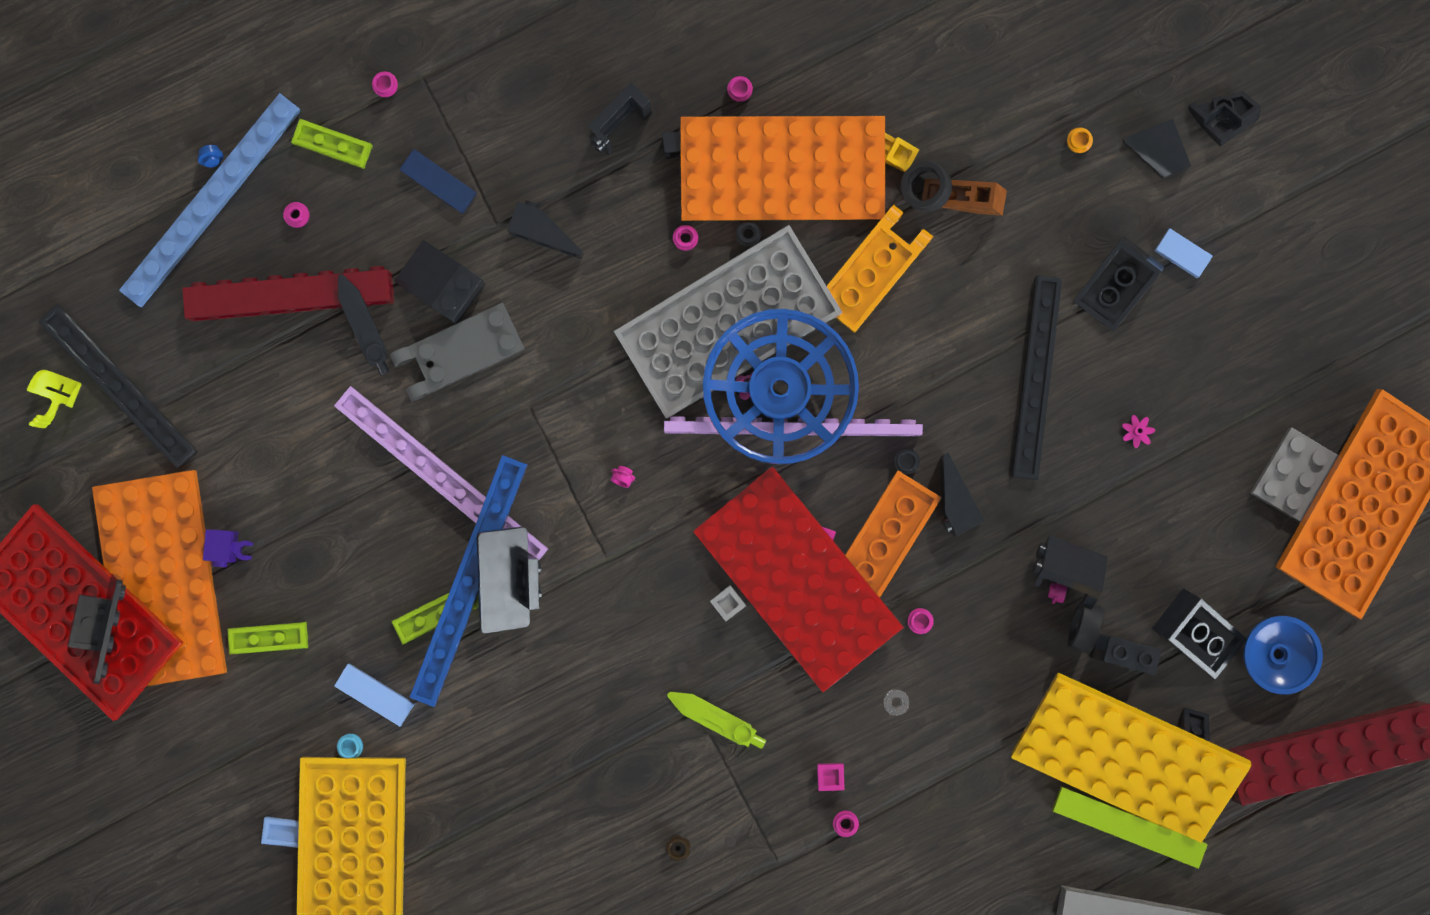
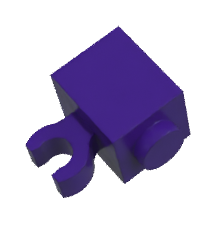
(223, 547)

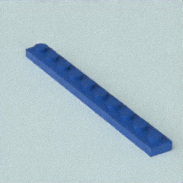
(465, 586)

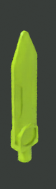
(716, 719)

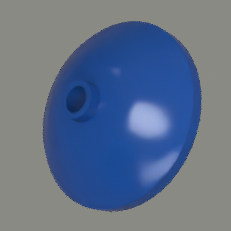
(1299, 657)

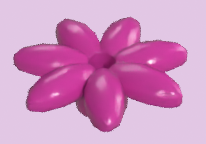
(1133, 431)

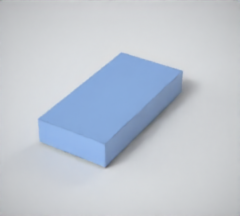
(1183, 253)
(280, 832)

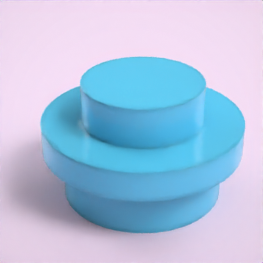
(350, 746)

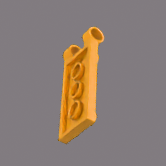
(873, 270)

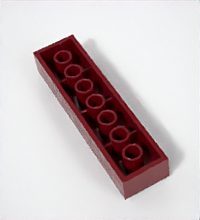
(1334, 752)

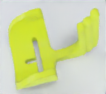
(39, 386)

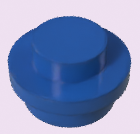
(210, 156)

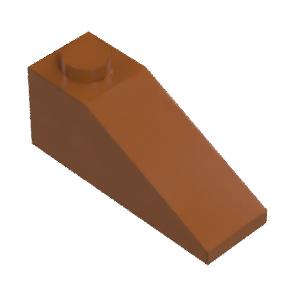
(970, 196)

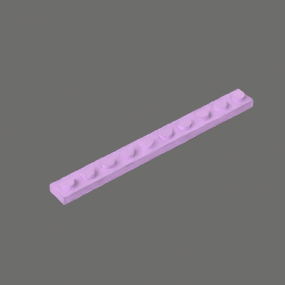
(856, 427)
(421, 460)

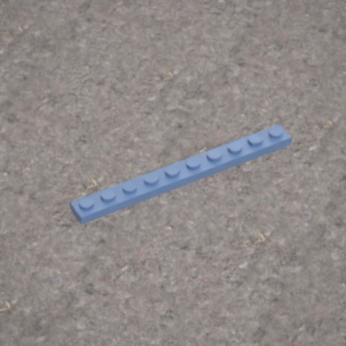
(210, 200)

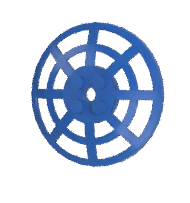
(785, 370)

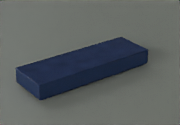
(438, 181)

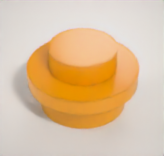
(1079, 140)

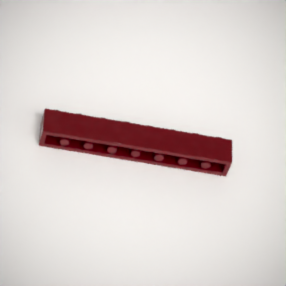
(283, 295)

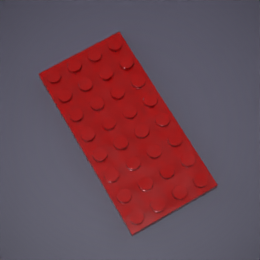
(798, 579)
(39, 592)

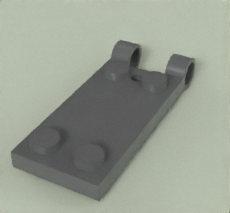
(461, 350)

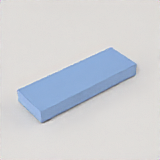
(374, 694)

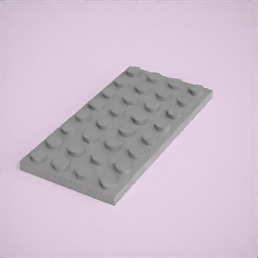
(678, 334)

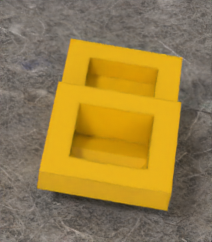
(899, 153)

